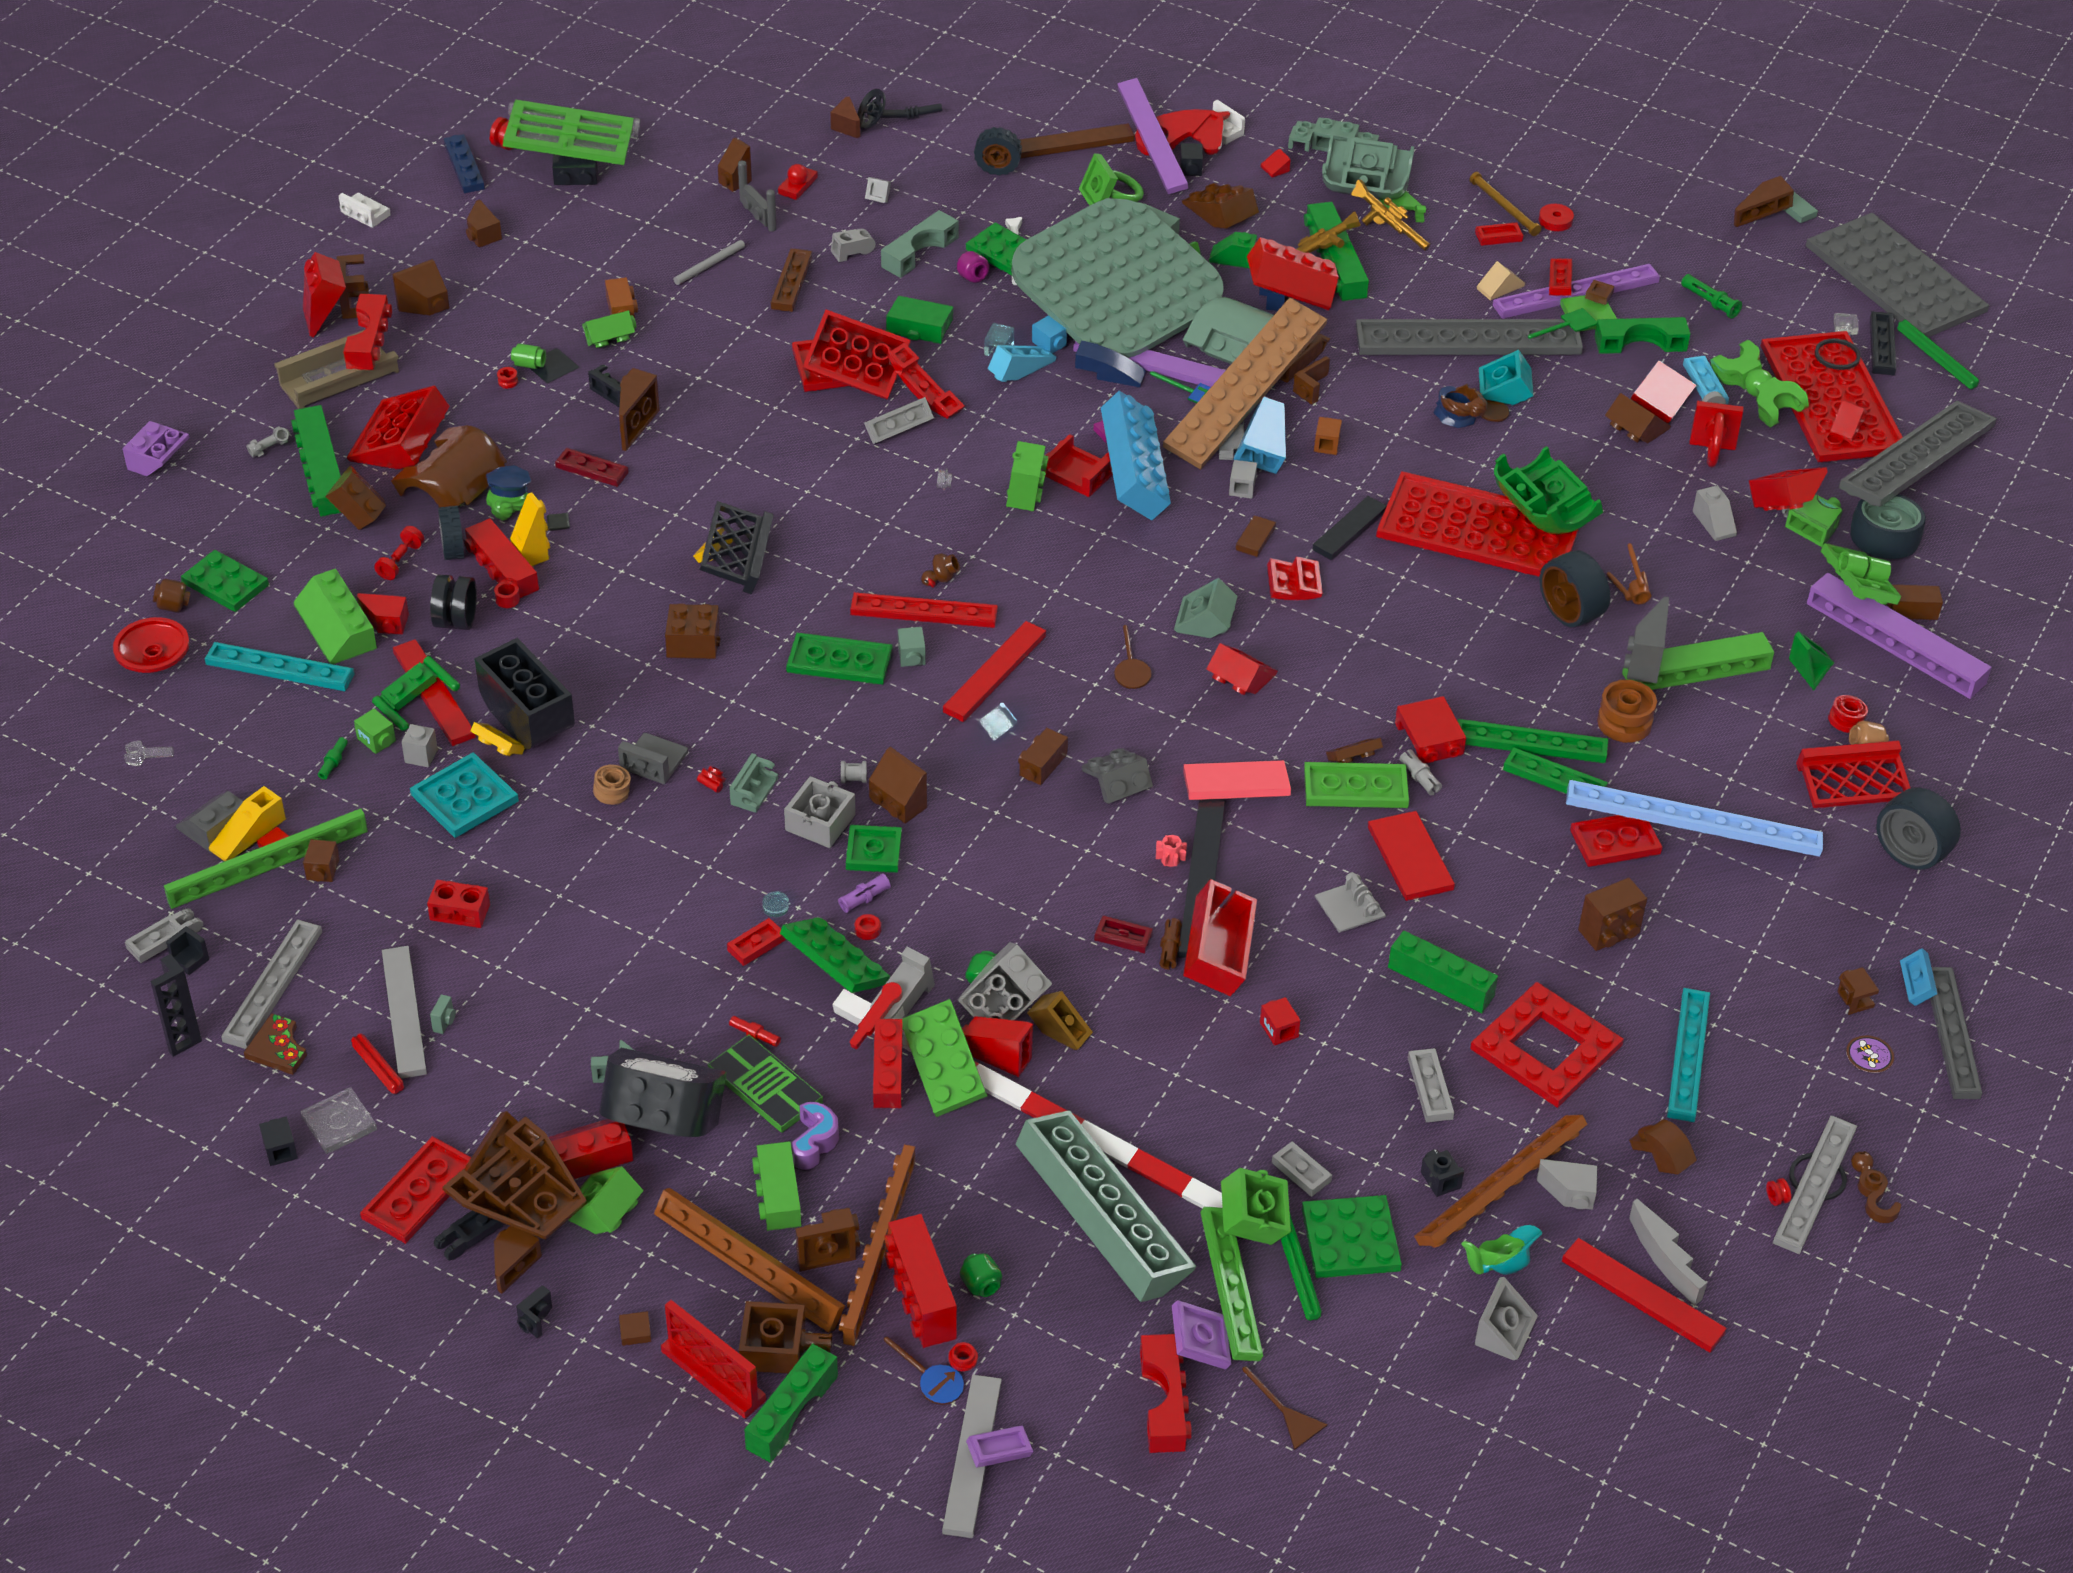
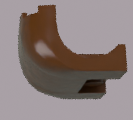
(455, 468)

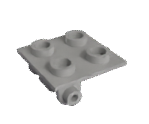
(1350, 904)

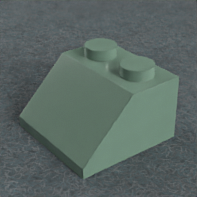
(1207, 610)

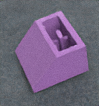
(152, 447)

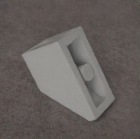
(1715, 513)
(1569, 1182)

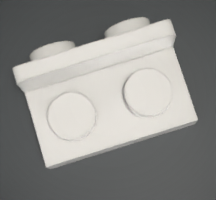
(1233, 125)
(363, 209)

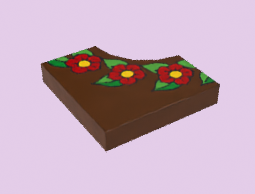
(276, 1045)

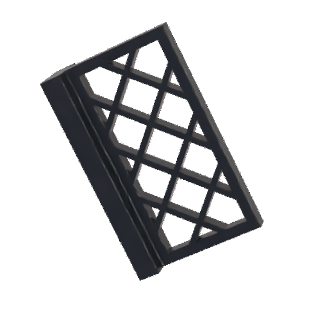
(756, 546)

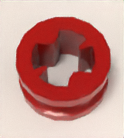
(507, 377)
(1778, 1191)

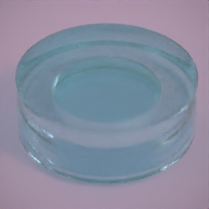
(775, 904)

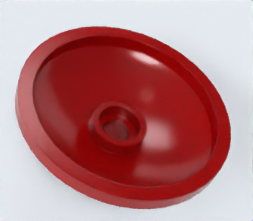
(151, 645)

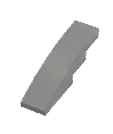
(1662, 1246)

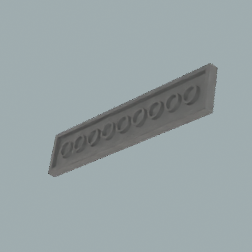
(1464, 337)
(1917, 453)

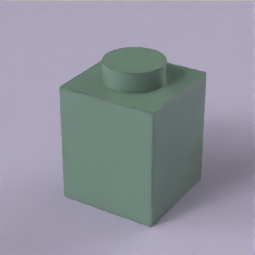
(911, 646)

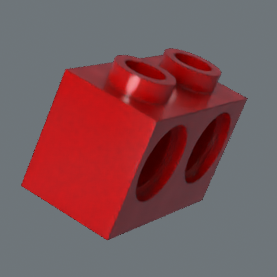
(458, 903)

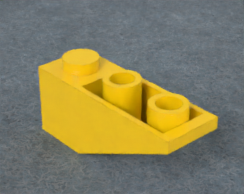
(530, 531)
(250, 822)

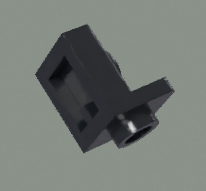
(533, 1309)

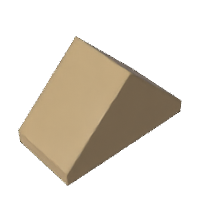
(1499, 282)

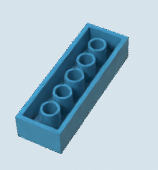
(1135, 455)

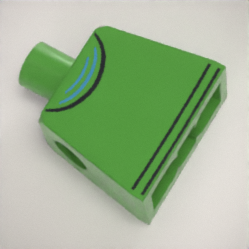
(1816, 519)

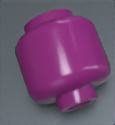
(973, 266)

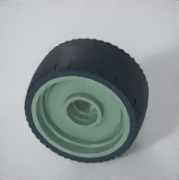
(1888, 530)

